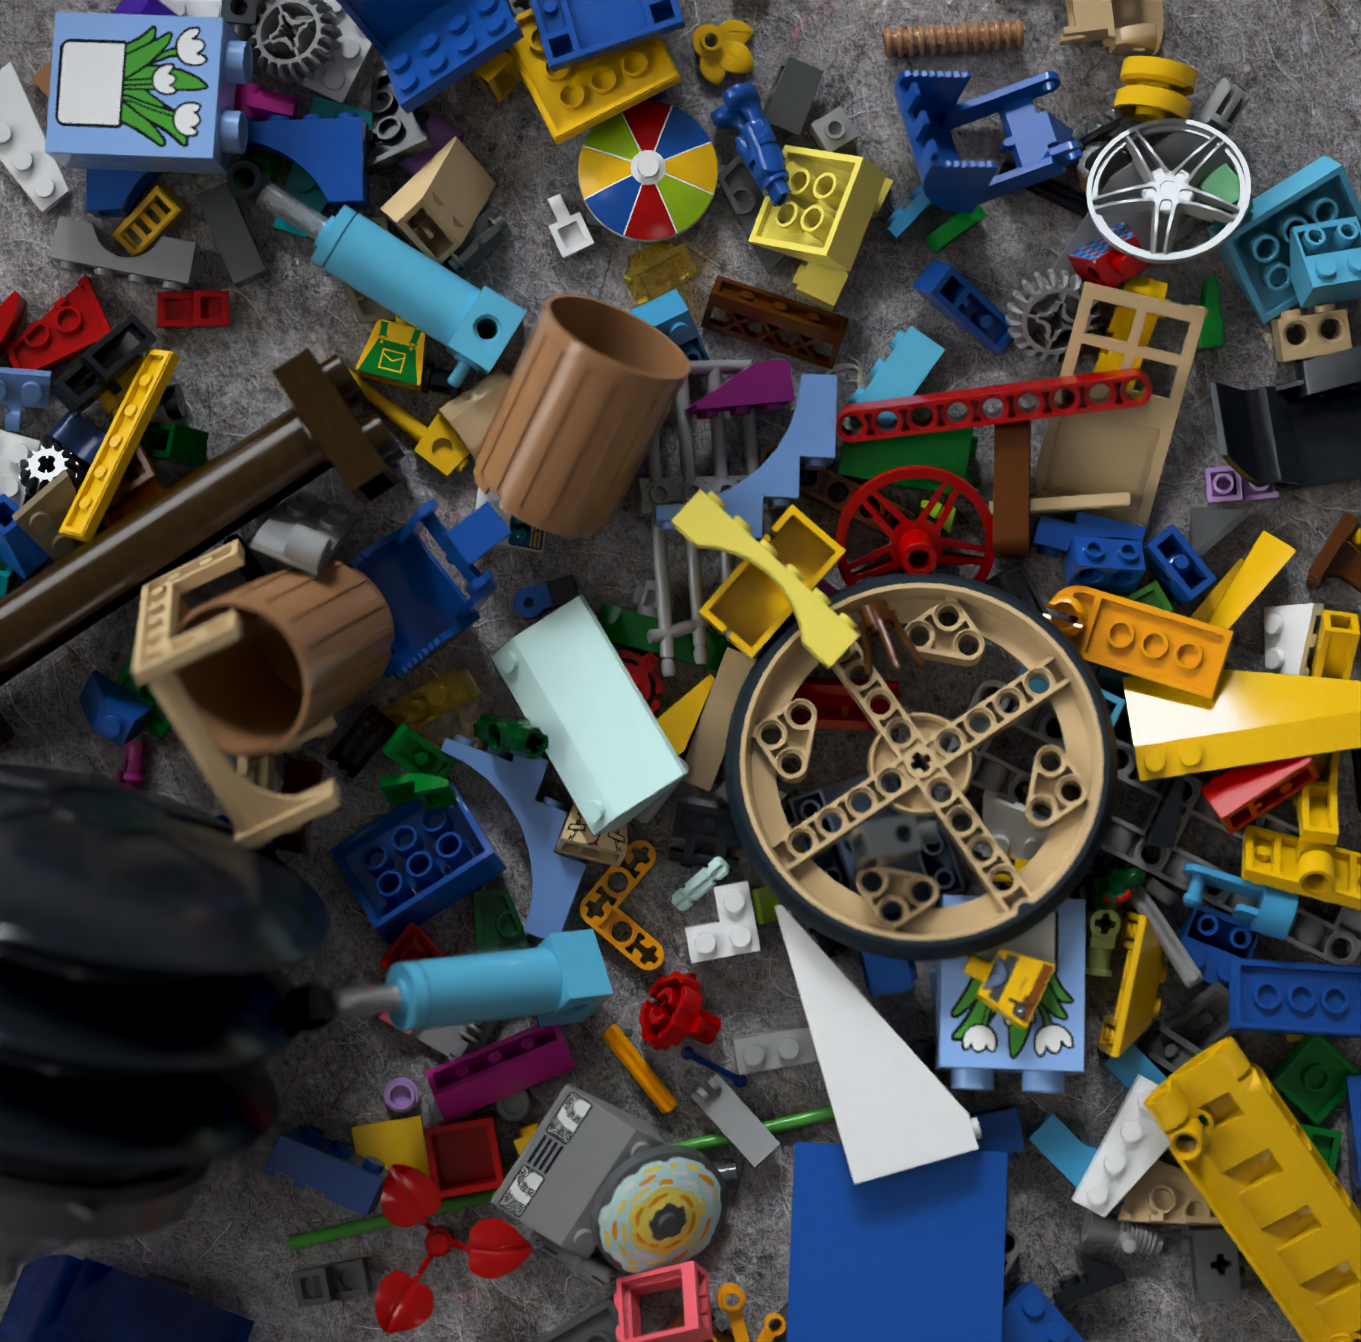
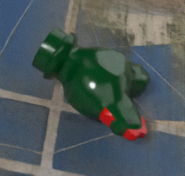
(1109, 887)

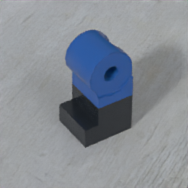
(535, 599)

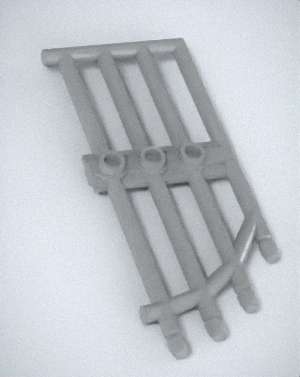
(680, 490)

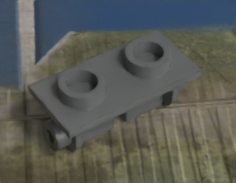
(483, 238)

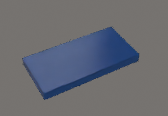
(1294, 998)

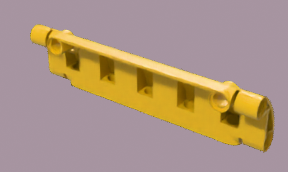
(1267, 1188)

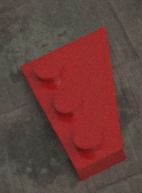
(63, 332)

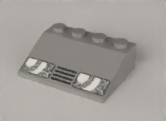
(568, 1163)

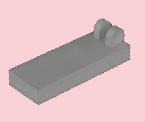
(735, 1120)

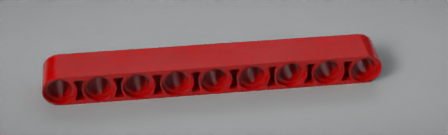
(1010, 411)

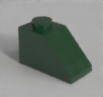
(175, 443)

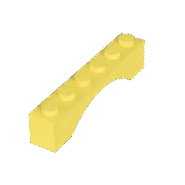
(711, 528)

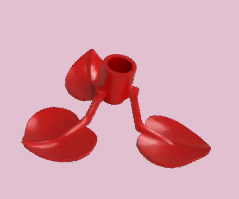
(411, 1197)

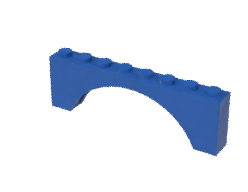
(323, 147)

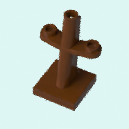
(1338, 557)

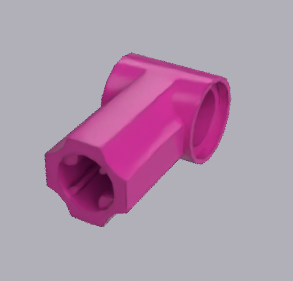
(263, 104)

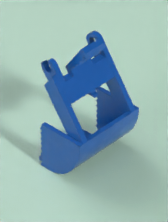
(930, 111)
(420, 594)

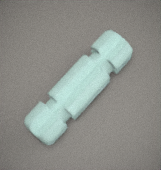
(700, 883)

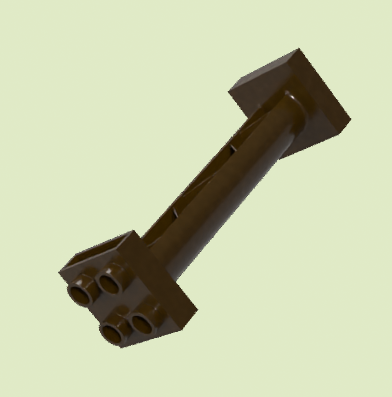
(202, 511)

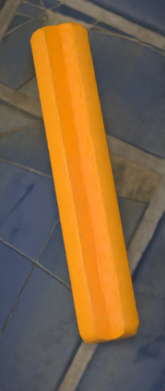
(639, 1069)

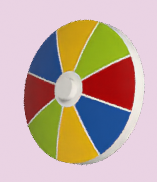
(648, 172)

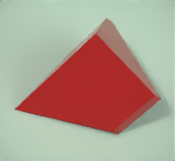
(412, 945)

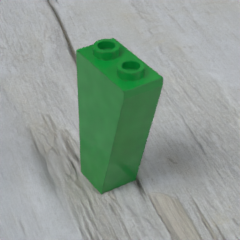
(937, 449)

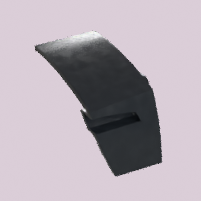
(1297, 430)

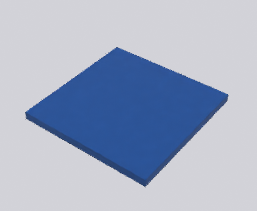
(897, 1252)

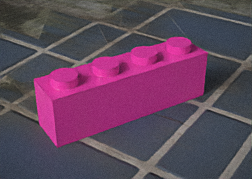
(499, 1070)

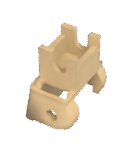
(1122, 25)

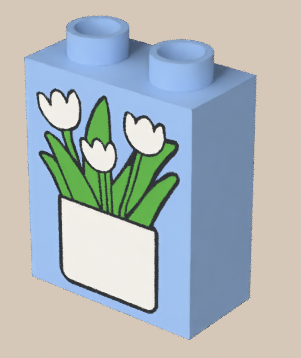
(146, 93)
(979, 1042)

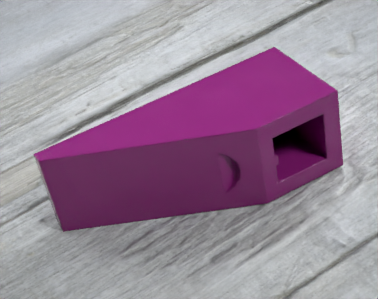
(755, 386)

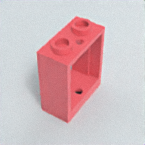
(695, 1298)

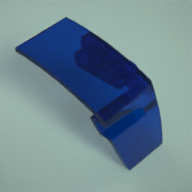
(94, 1302)

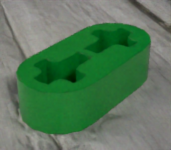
(954, 229)

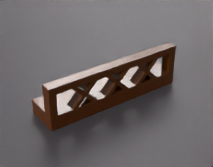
(776, 312)

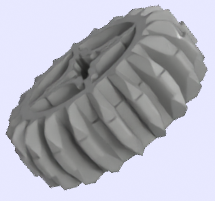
(312, 44)
(1027, 306)

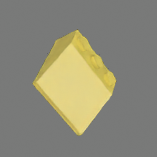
(825, 211)

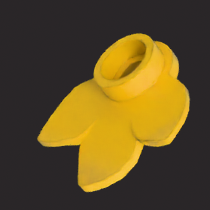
(728, 52)

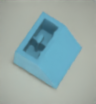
(1326, 261)

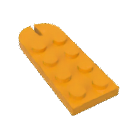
(1143, 639)

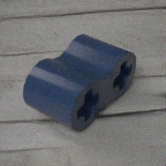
(79, 437)

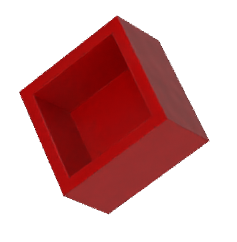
(465, 1154)

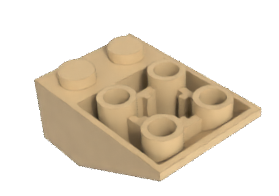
(441, 201)

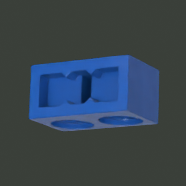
(1104, 564)

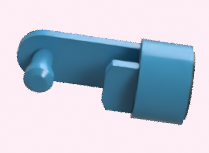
(1273, 910)

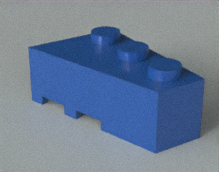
(328, 1168)

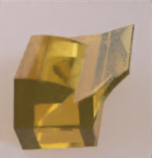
(659, 270)

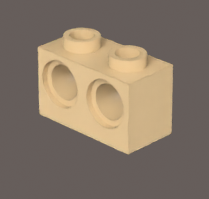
(1312, 341)

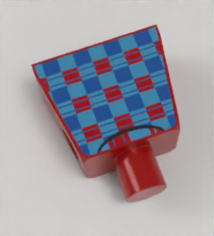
(1108, 263)

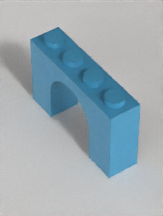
(1061, 1145)

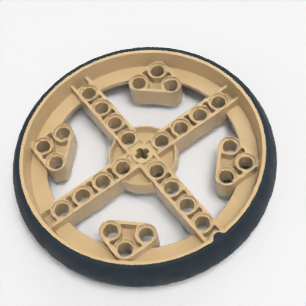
(925, 931)

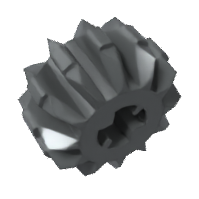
(44, 466)

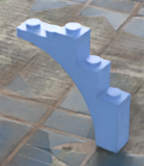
(807, 441)
(519, 782)

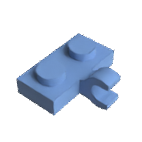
(23, 389)

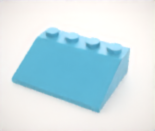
(1261, 246)

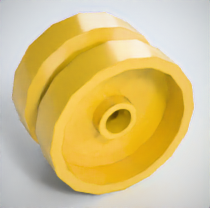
(1155, 88)

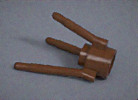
(878, 620)

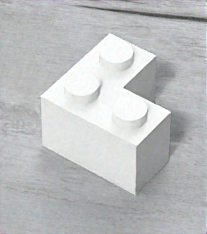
(734, 931)

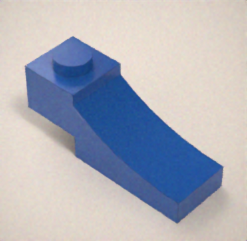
(1055, 536)

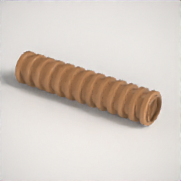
(953, 38)

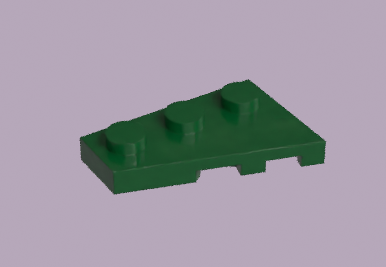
(496, 922)

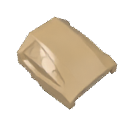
(474, 409)

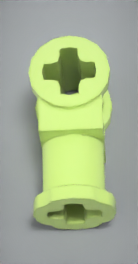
(1100, 942)

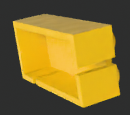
(749, 599)

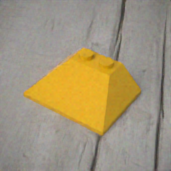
(1138, 987)

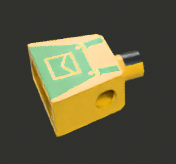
(394, 355)

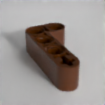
(1012, 490)

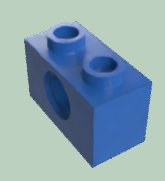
(1176, 565)

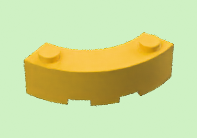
(1122, 321)

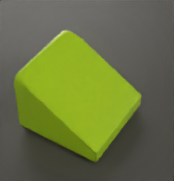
(763, 904)

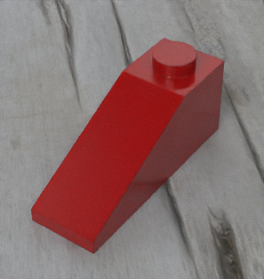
(1252, 790)

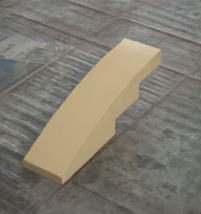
(711, 733)

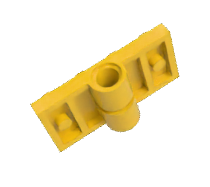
(1301, 866)

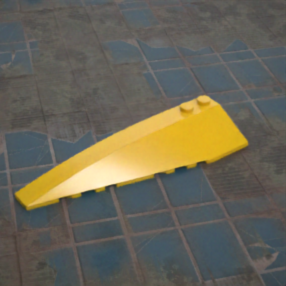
(1246, 723)

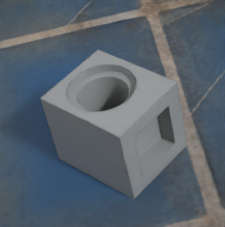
(834, 132)

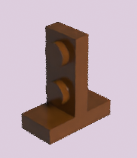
(298, 778)

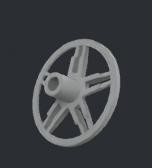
(1169, 193)

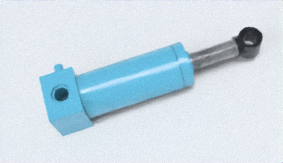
(395, 276)
(555, 981)

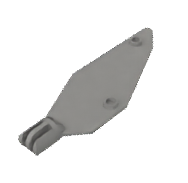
(1218, 112)

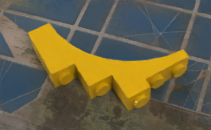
(1330, 658)

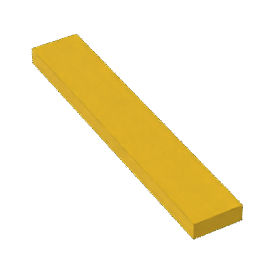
(119, 445)

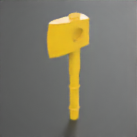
(437, 443)

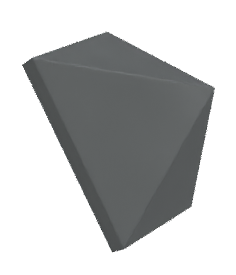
(1211, 525)

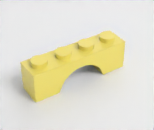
(825, 284)

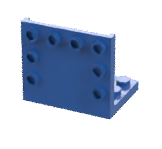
(433, 41)

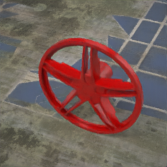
(917, 543)

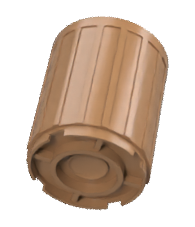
(578, 415)
(300, 656)

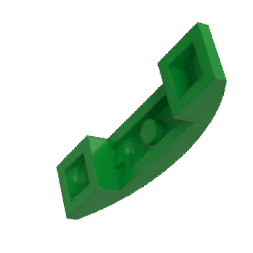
(631, 630)

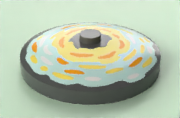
(659, 1209)

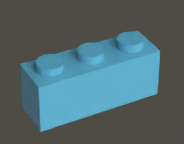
(902, 371)

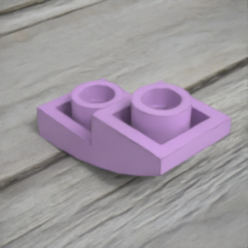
(1228, 486)

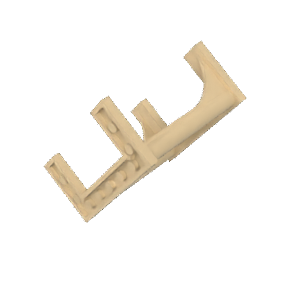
(250, 791)

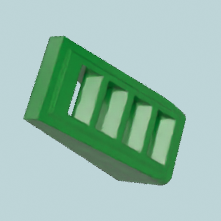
(1213, 332)

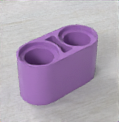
(440, 134)

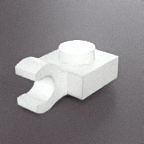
(569, 231)

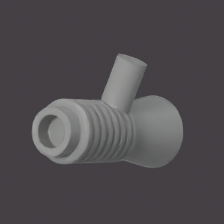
(1125, 1235)

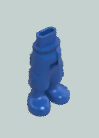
(757, 142)

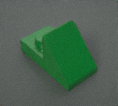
(417, 753)

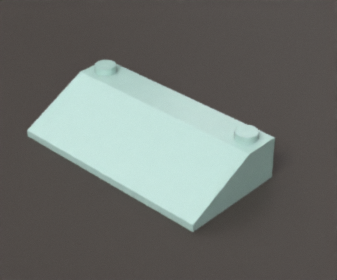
(593, 714)

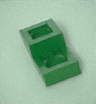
(427, 788)

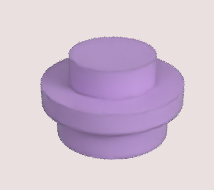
(401, 1094)

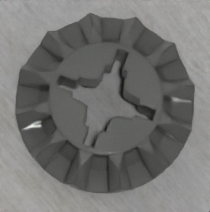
(1098, 127)

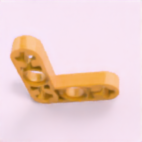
(614, 914)

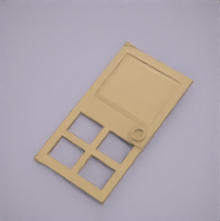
(1117, 446)

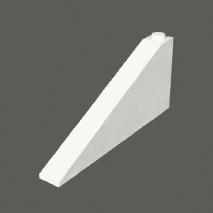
(880, 1092)

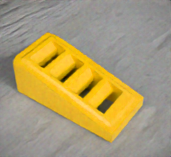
(177, 208)

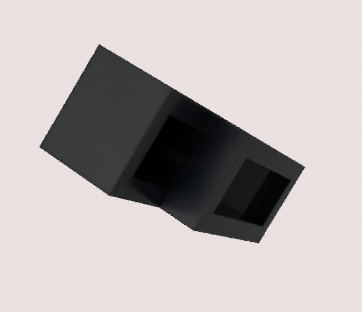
(103, 364)

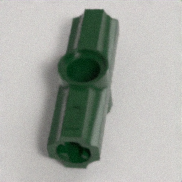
(511, 736)

